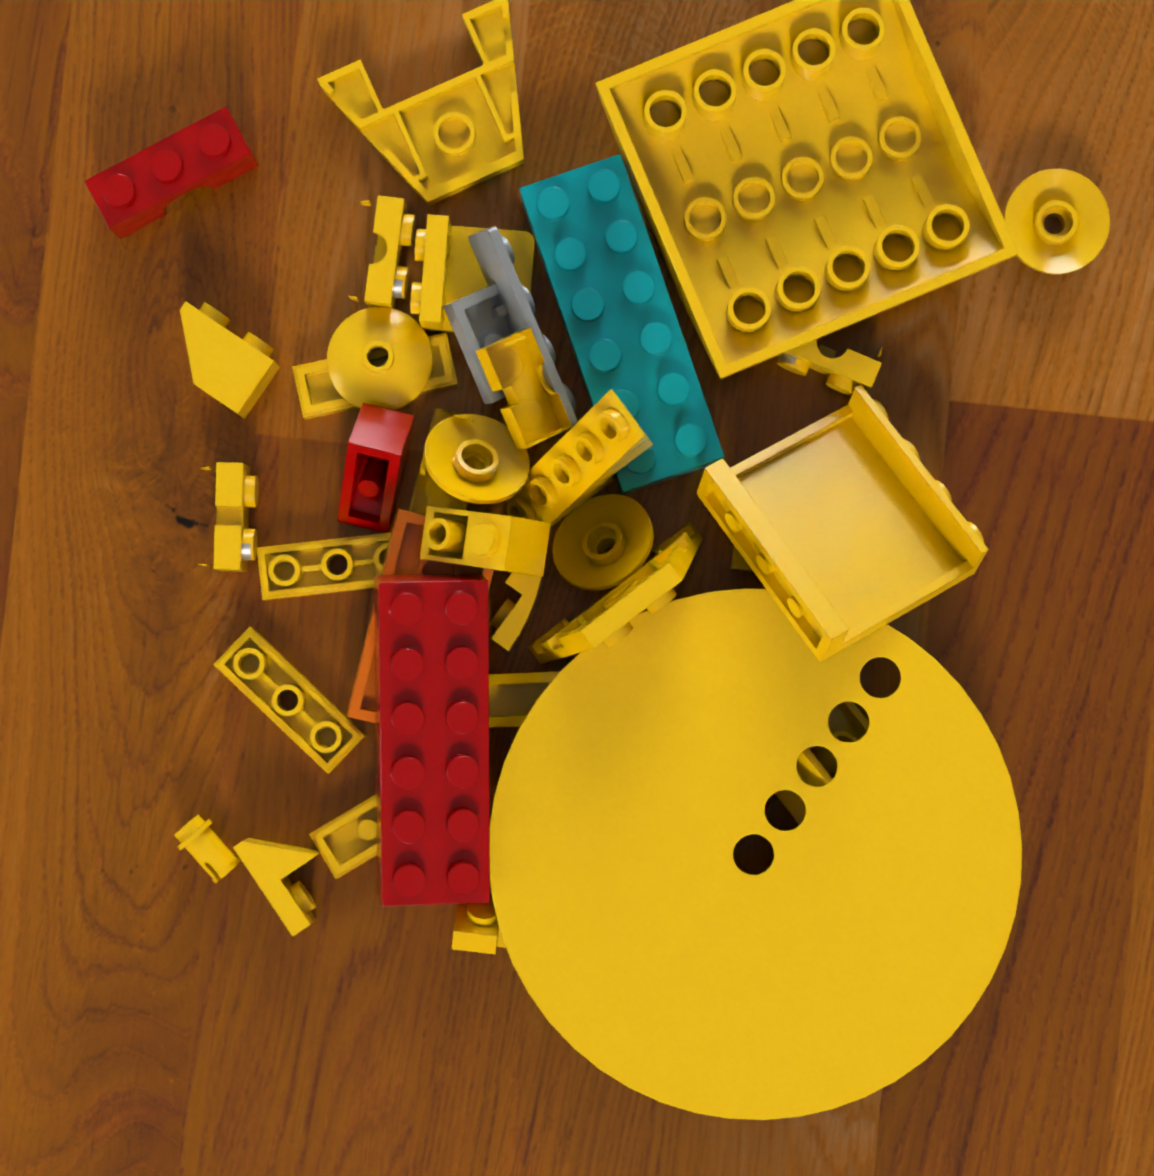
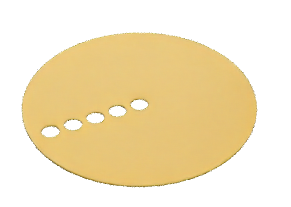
(730, 982)

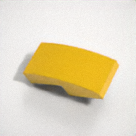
(513, 617)

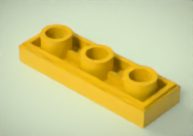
(305, 569)
(315, 721)

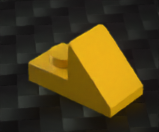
(269, 866)

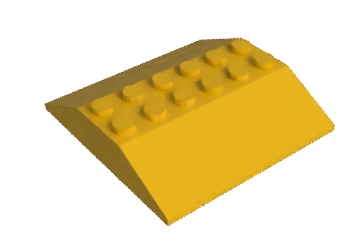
(803, 174)

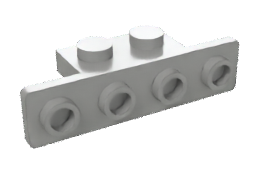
(499, 312)

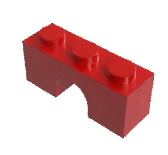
(192, 158)

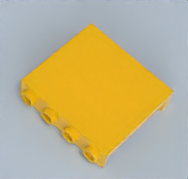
(843, 525)

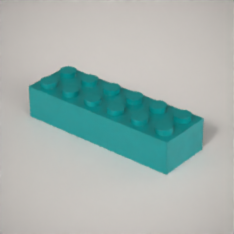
(621, 316)

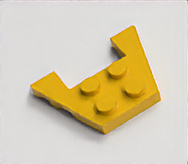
(451, 131)
(610, 616)

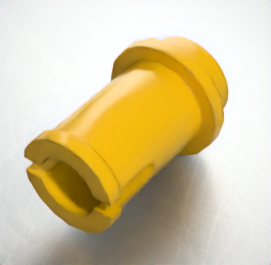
(206, 848)

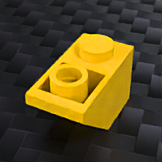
(224, 364)
(485, 540)

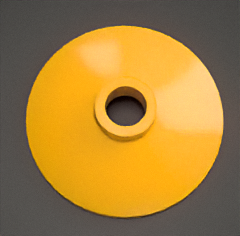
(1077, 206)
(397, 380)
(475, 459)
(594, 528)

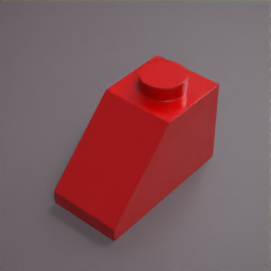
(374, 467)

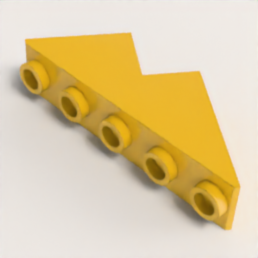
(581, 462)

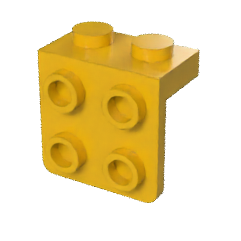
(453, 270)

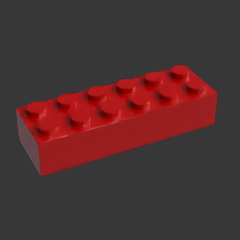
(432, 739)

